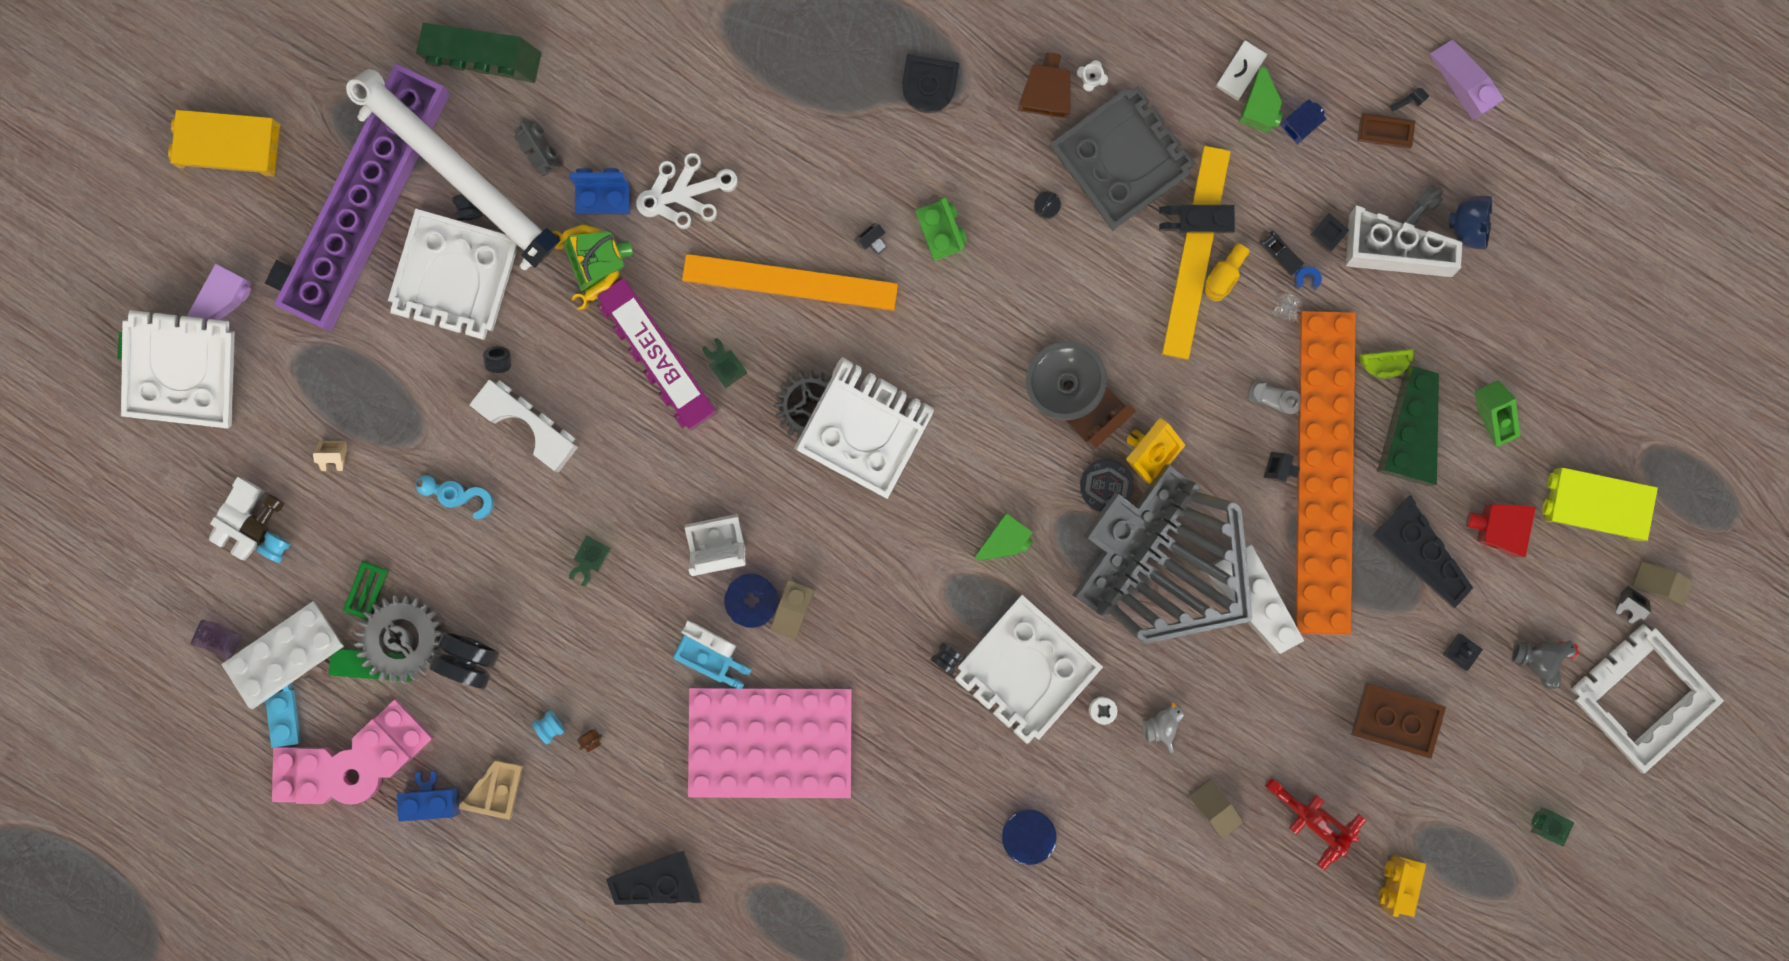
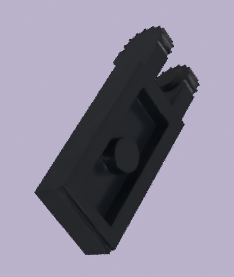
(1200, 218)

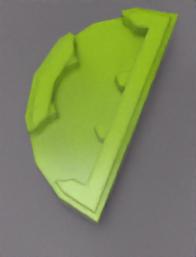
(1386, 364)

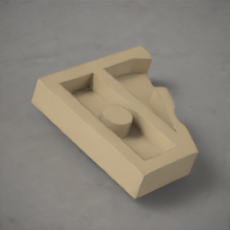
(495, 791)

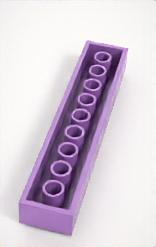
(358, 207)

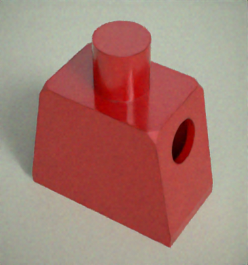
(1504, 527)

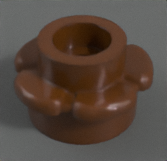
(589, 740)

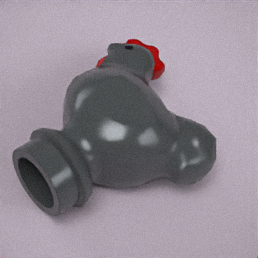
(1545, 659)

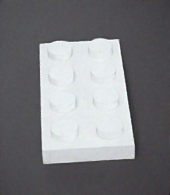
(282, 655)

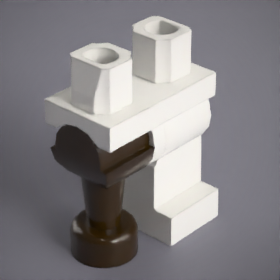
(237, 521)

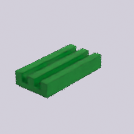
(356, 585)

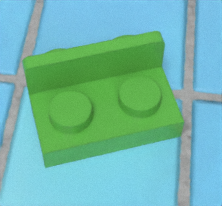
(941, 229)

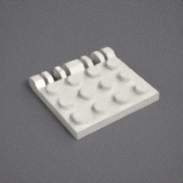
(860, 431)

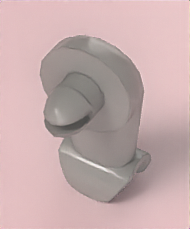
(1277, 398)

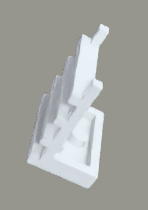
(715, 545)

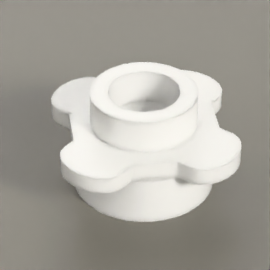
(1092, 68)

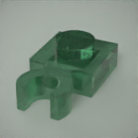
(726, 366)
(590, 556)

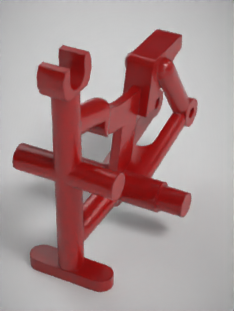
(1316, 820)

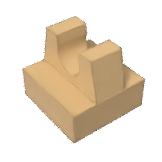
(330, 452)

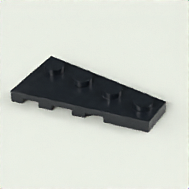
(1417, 546)

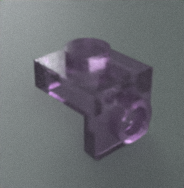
(216, 639)

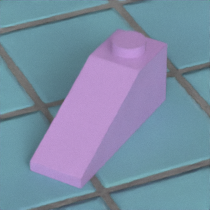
(1466, 79)
(220, 294)

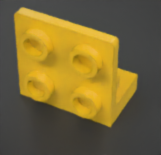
(1401, 886)

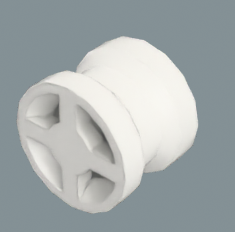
(1099, 707)

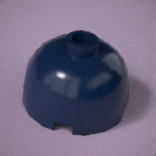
(1472, 221)

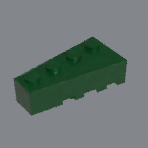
(478, 51)

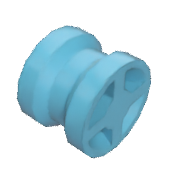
(273, 547)
(548, 727)

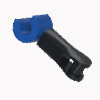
(1291, 261)

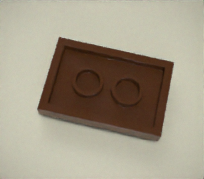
(1398, 720)

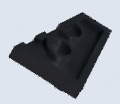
(659, 881)

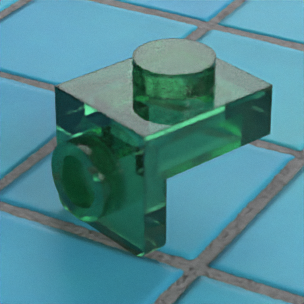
(1551, 826)

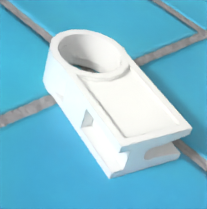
(708, 639)

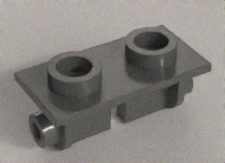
(531, 136)

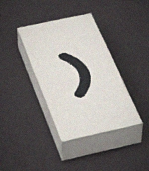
(1241, 70)

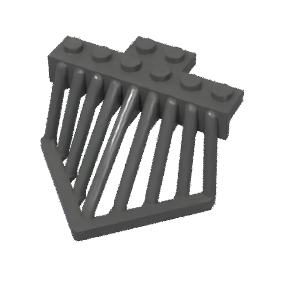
(1130, 538)

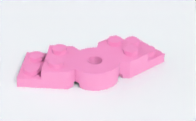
(377, 752)

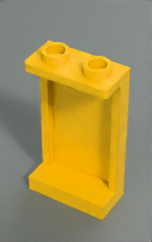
(224, 142)

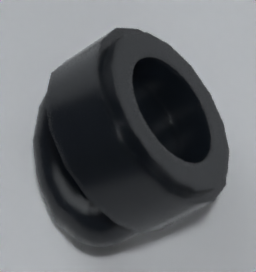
(1047, 205)
(497, 359)

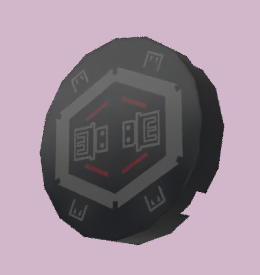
(1102, 481)

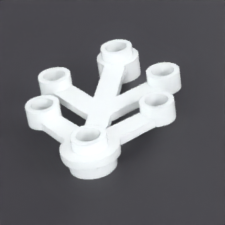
(682, 193)

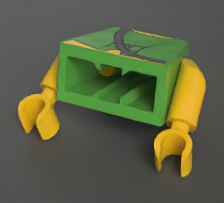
(593, 259)

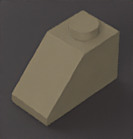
(792, 609)

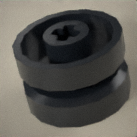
(465, 657)

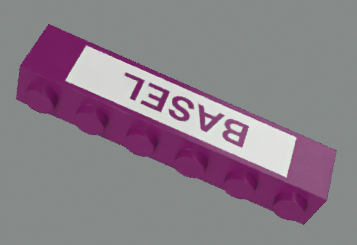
(656, 354)

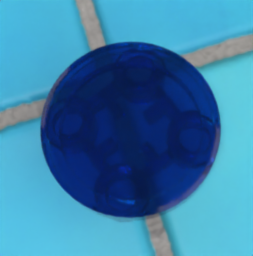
(1029, 836)

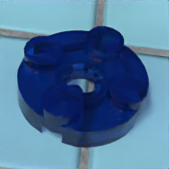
(741, 612)

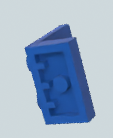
(601, 192)

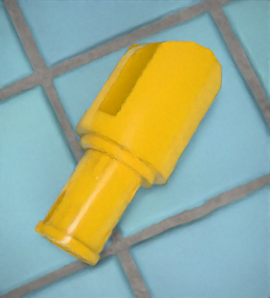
(1225, 274)

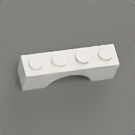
(550, 445)

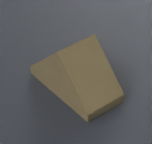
(1662, 583)
(1216, 809)

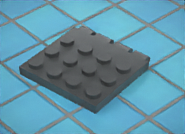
(1122, 157)

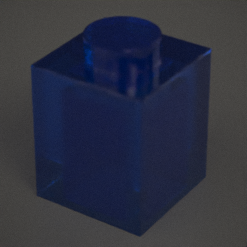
(1304, 121)

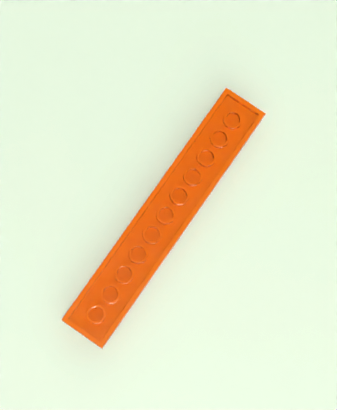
(1325, 472)

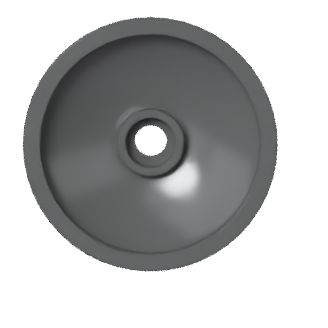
(1065, 364)

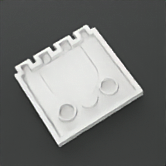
(452, 274)
(177, 369)
(1027, 670)

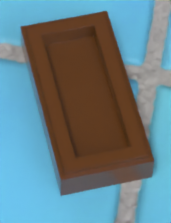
(1386, 130)

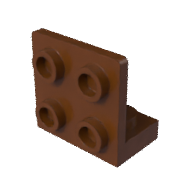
(1103, 420)

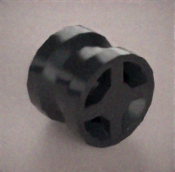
(465, 209)
(947, 658)

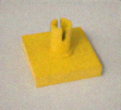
(1153, 450)

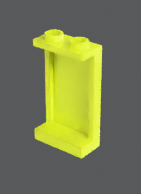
(1600, 503)

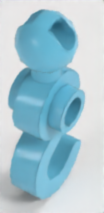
(453, 494)

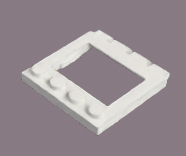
(1672, 725)

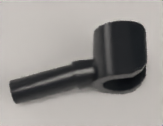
(1418, 96)

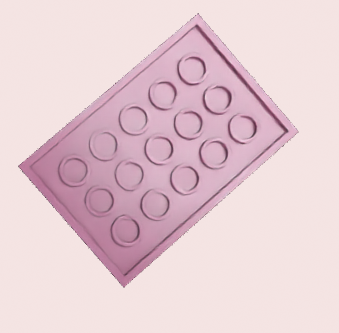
(769, 743)

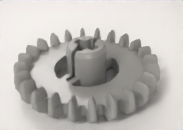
(383, 619)

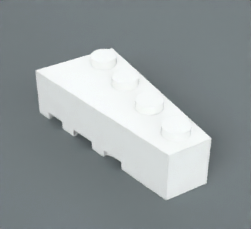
(1399, 247)
(1269, 613)

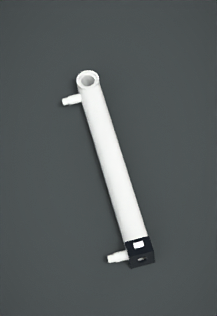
(370, 91)

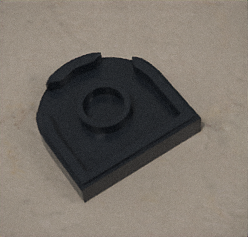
(929, 83)

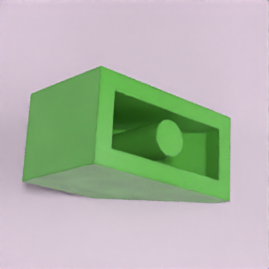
(1262, 104)
(1498, 412)
(1005, 540)

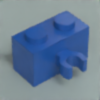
(428, 802)

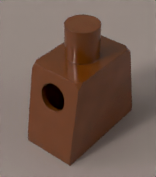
(1047, 89)

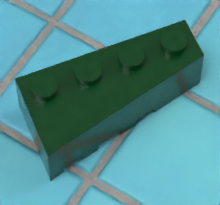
(1413, 432)

